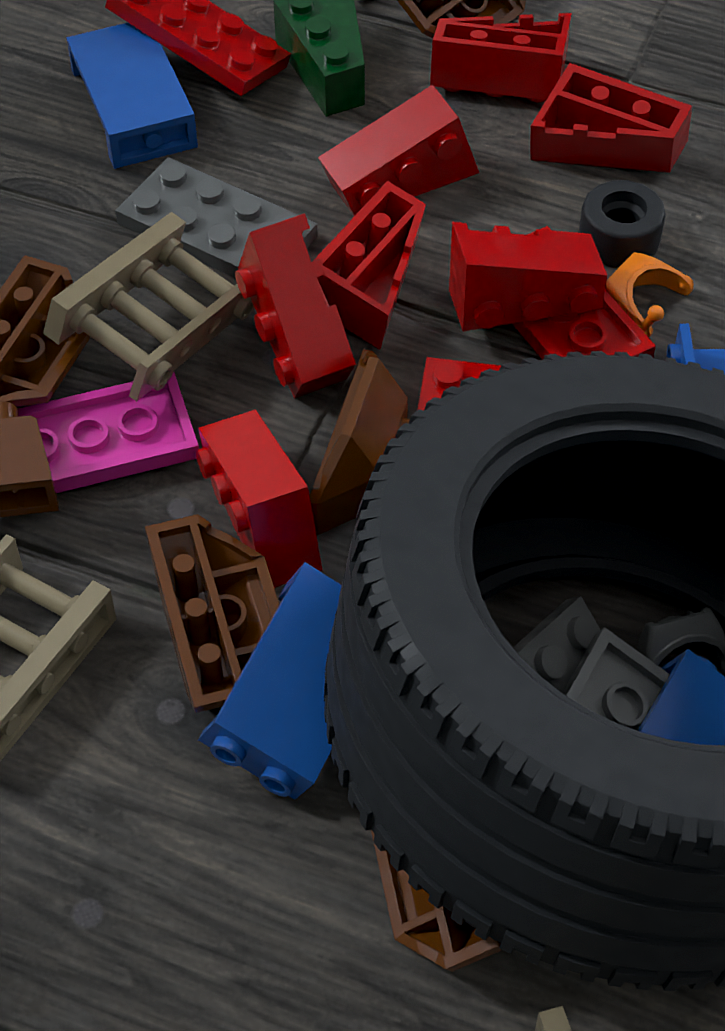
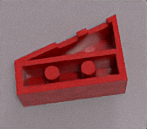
(500, 58)
(609, 124)
(411, 147)
(371, 260)
(522, 277)
(293, 308)
(260, 493)

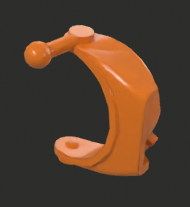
(645, 270)

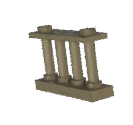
(136, 265)
(50, 656)

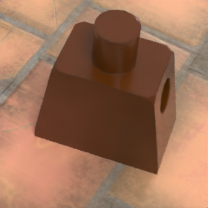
(24, 467)

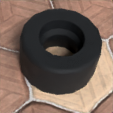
(623, 220)

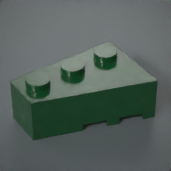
(324, 50)

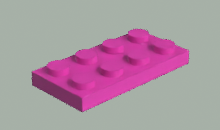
(112, 435)

